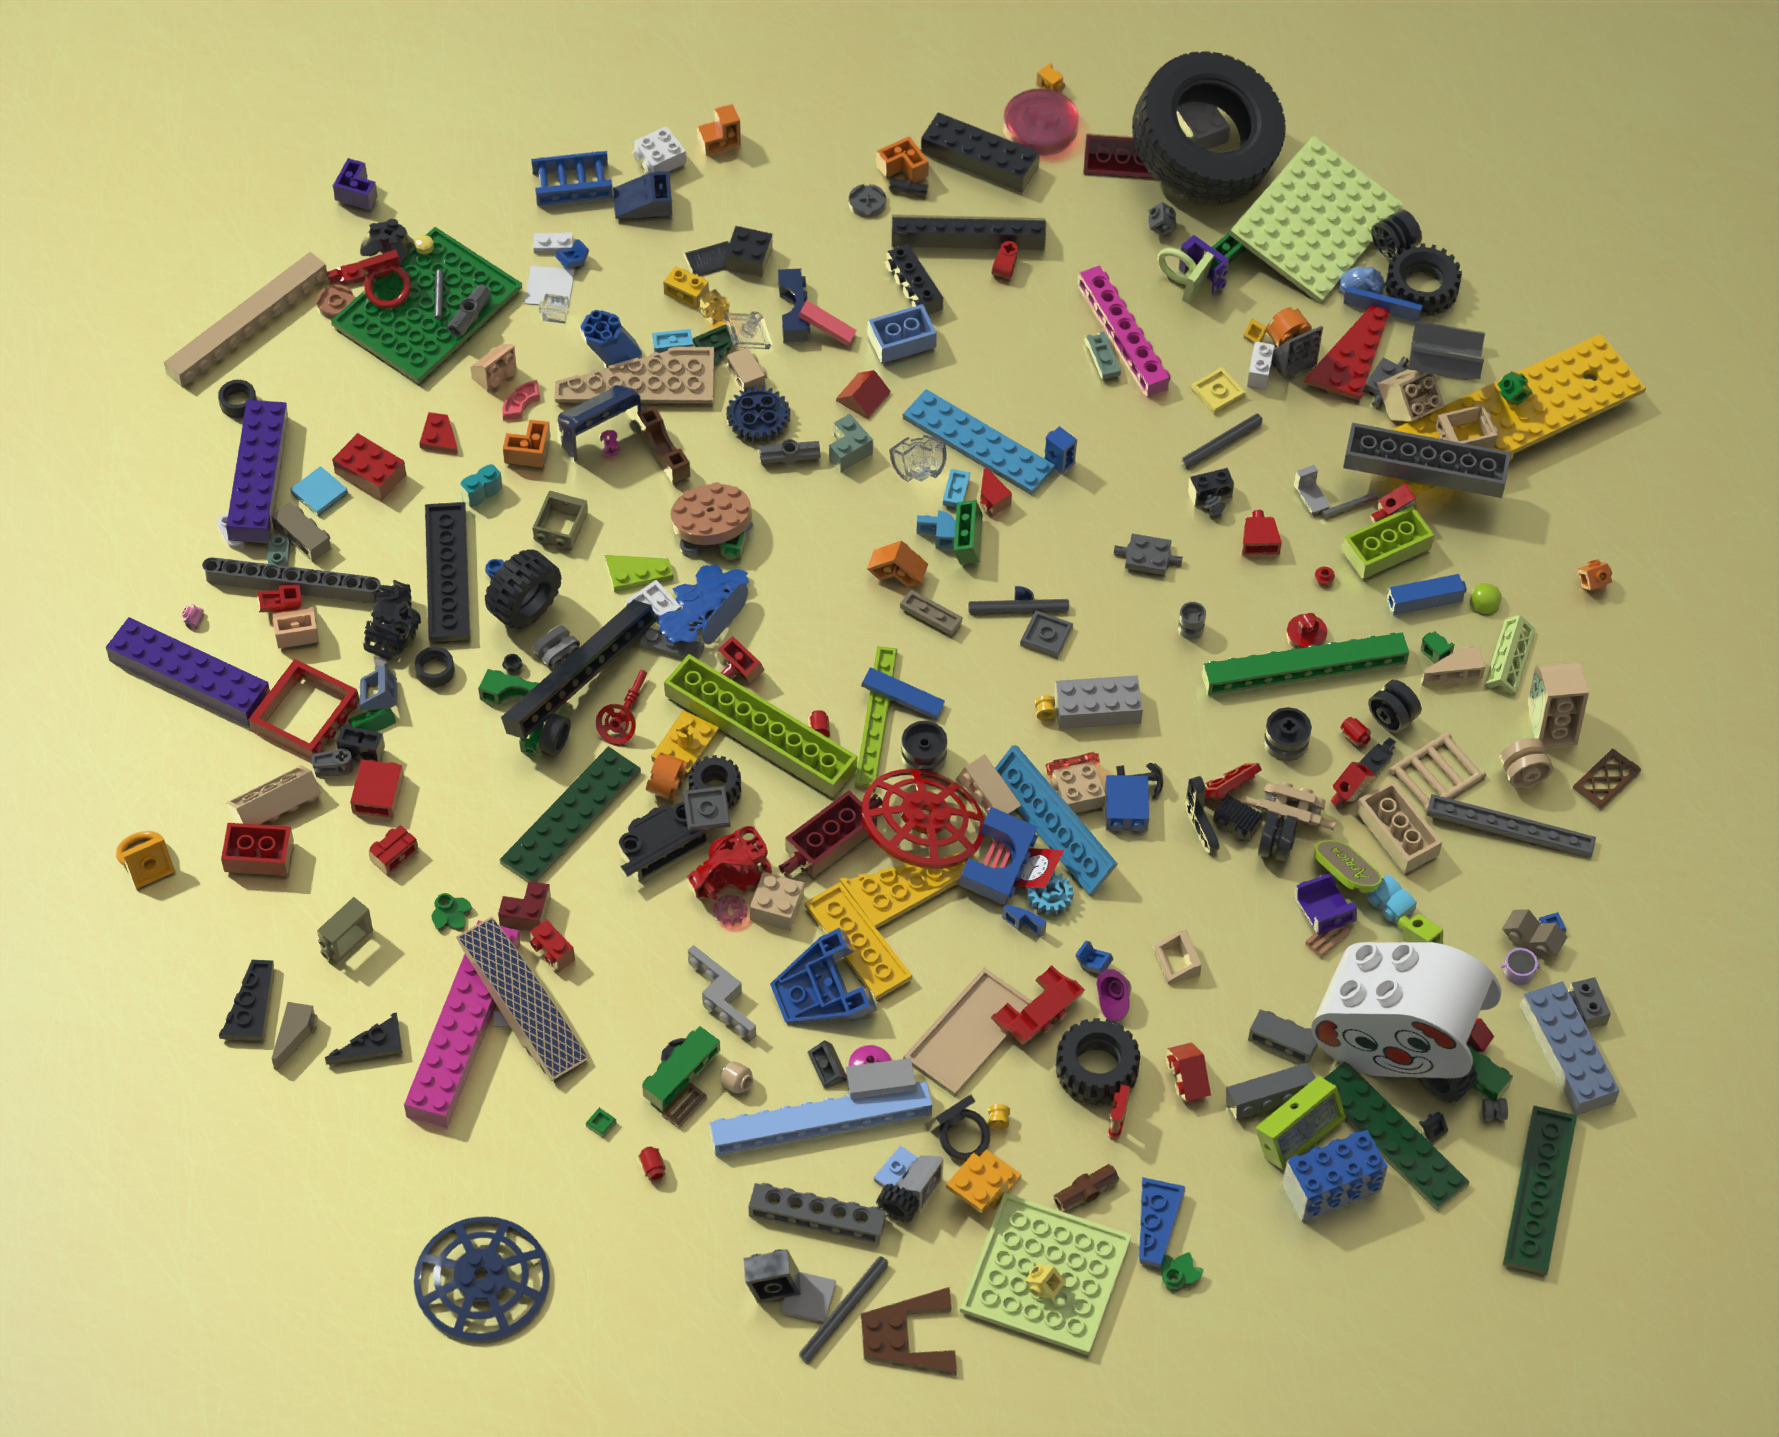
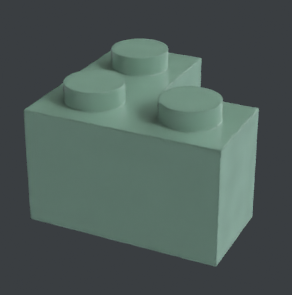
(851, 445)

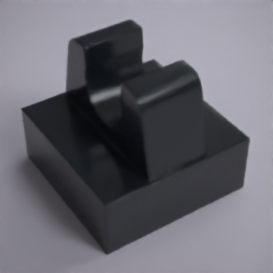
(1434, 1126)

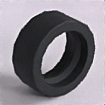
(232, 387)
(433, 653)
(554, 734)

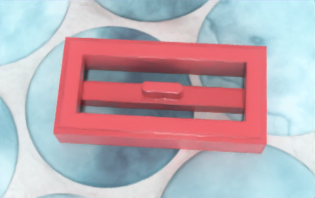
(995, 843)

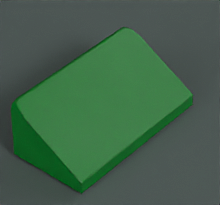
(373, 719)

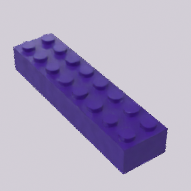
(257, 471)
(187, 670)

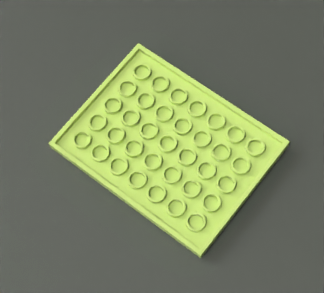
(1315, 219)

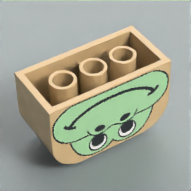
(1558, 703)

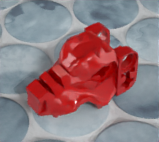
(731, 865)

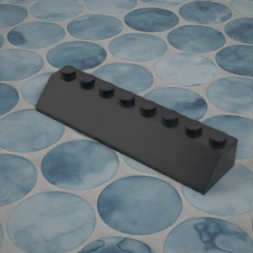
(968, 232)

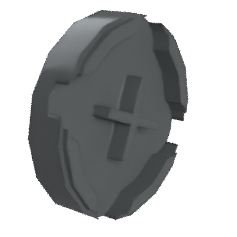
(867, 200)

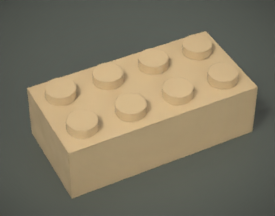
(1399, 827)

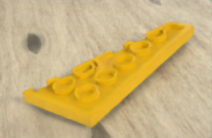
(899, 889)

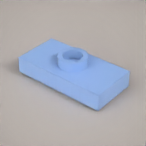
(895, 1167)

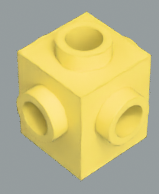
(1044, 1281)

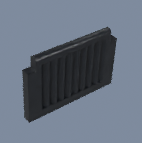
(707, 259)

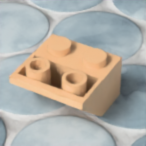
(495, 367)
(295, 627)

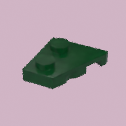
(717, 338)

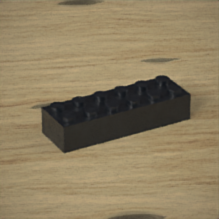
(980, 152)

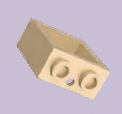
(1464, 416)

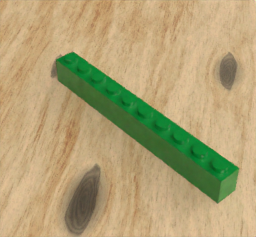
(1305, 663)

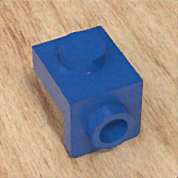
(573, 256)
(1093, 959)

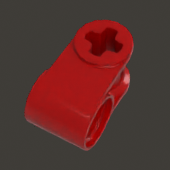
(1006, 260)

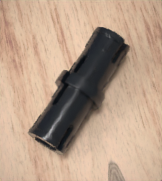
(908, 187)

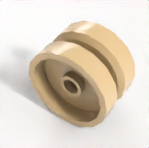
(1526, 763)

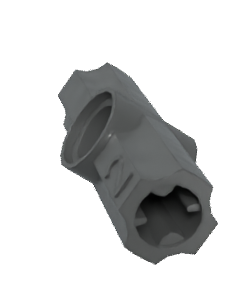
(469, 310)
(789, 452)

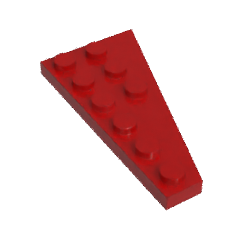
(1350, 360)

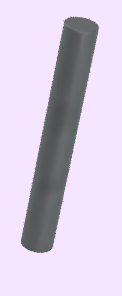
(438, 294)
(1349, 505)

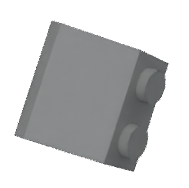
(923, 1177)

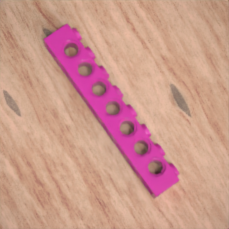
(1124, 331)

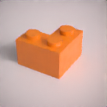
(722, 133)
(904, 157)
(528, 448)
(898, 561)

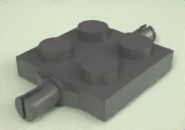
(1383, 371)
(1148, 554)

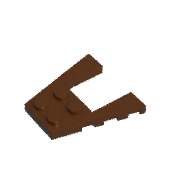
(887, 1333)

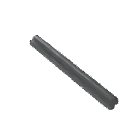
(843, 1309)

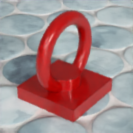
(380, 267)

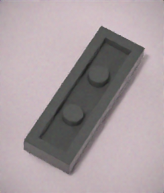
(657, 642)

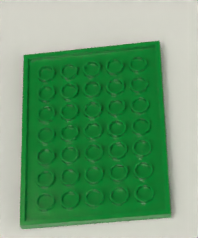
(409, 333)

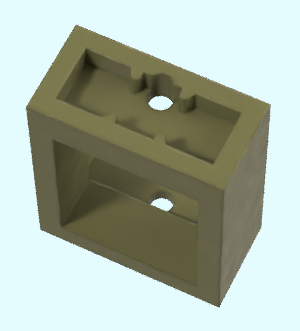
(557, 501)
(344, 930)

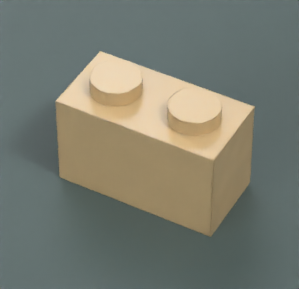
(745, 369)

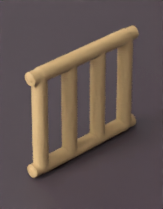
(1429, 748)

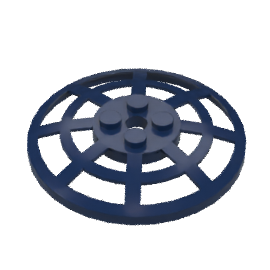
(481, 1289)

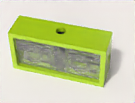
(1300, 1122)

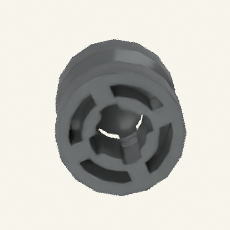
(1494, 1109)

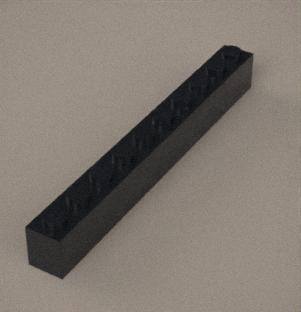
(578, 669)

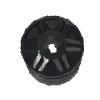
(1395, 233)

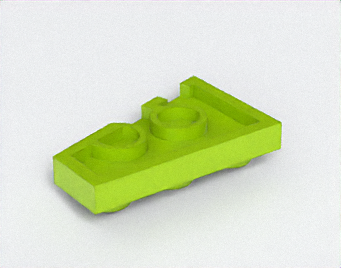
(633, 572)

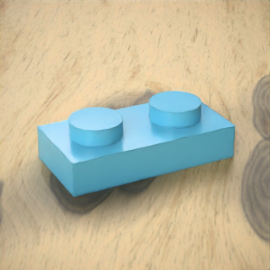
(664, 340)
(956, 487)

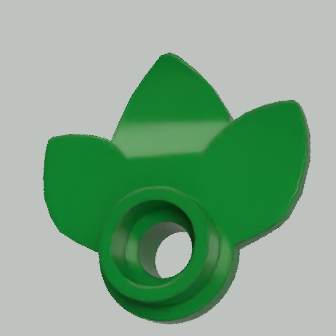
(451, 914)
(1181, 1269)

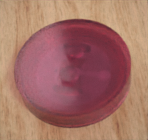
(1041, 120)

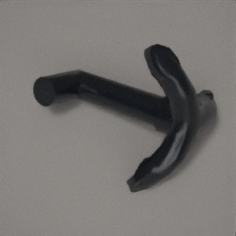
(1155, 775)

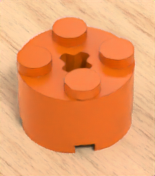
(1287, 325)
(666, 776)

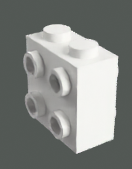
(659, 151)

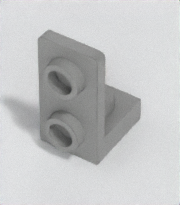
(1309, 491)

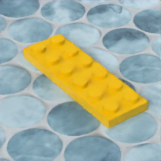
(872, 956)

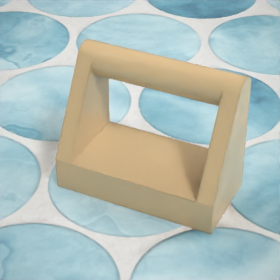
(1189, 954)

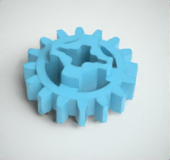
(1052, 896)

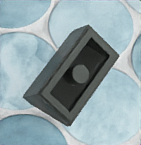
(827, 1064)

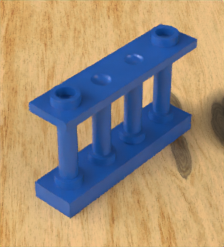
(572, 192)

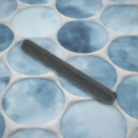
(1221, 440)
(1018, 605)

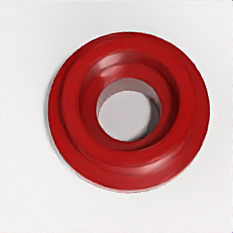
(1324, 580)

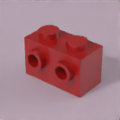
(552, 946)

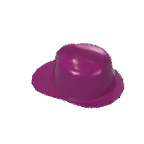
(1113, 994)

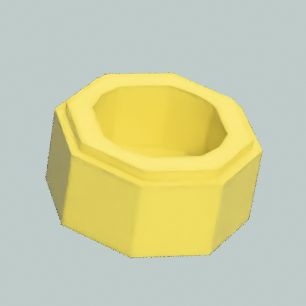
(424, 244)

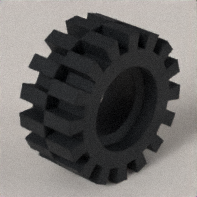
(898, 1202)

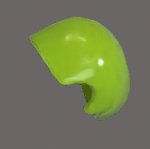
(1485, 598)

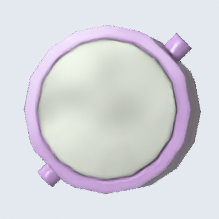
(1520, 966)

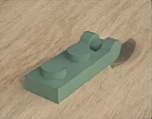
(1103, 355)

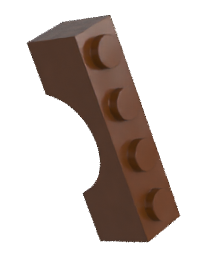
(654, 432)

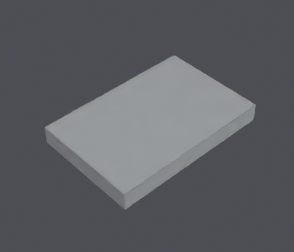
(881, 1078)

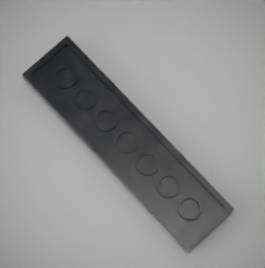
(447, 572)

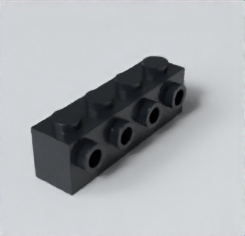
(914, 279)

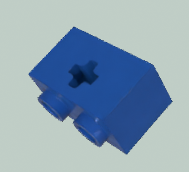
(1060, 449)

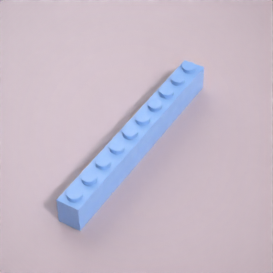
(817, 1119)

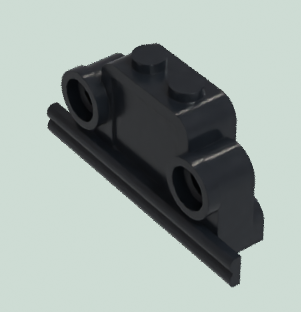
(658, 841)

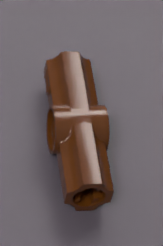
(1086, 1188)

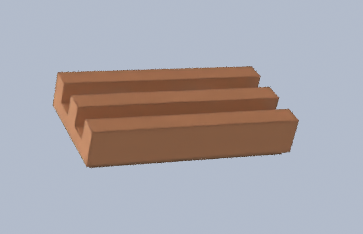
(1314, 947)

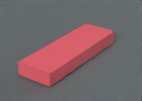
(827, 323)

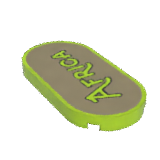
(1347, 866)

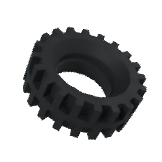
(1428, 261)

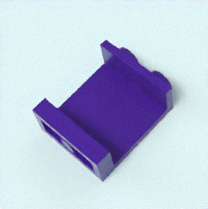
(1324, 904)

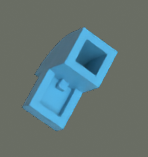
(941, 526)

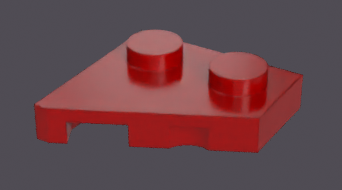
(438, 434)

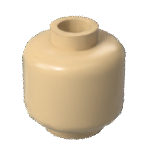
(736, 1077)

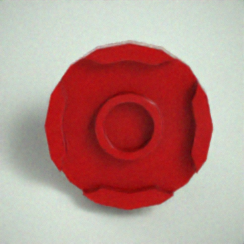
(1306, 631)

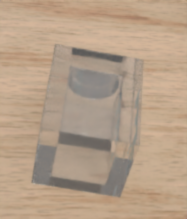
(554, 308)

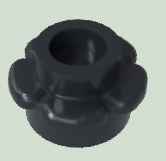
(512, 659)

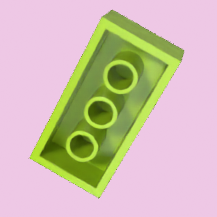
(1387, 542)

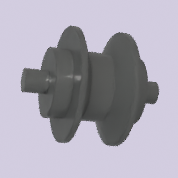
(1214, 505)

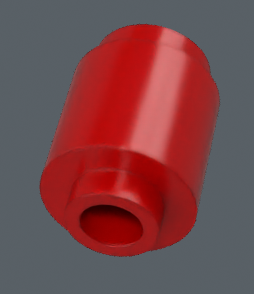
(820, 722)
(1355, 731)
(652, 1163)

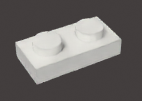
(552, 242)

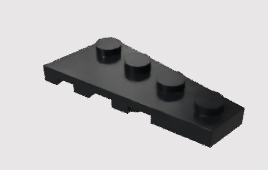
(251, 1004)

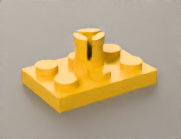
(687, 739)

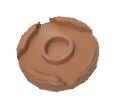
(334, 300)

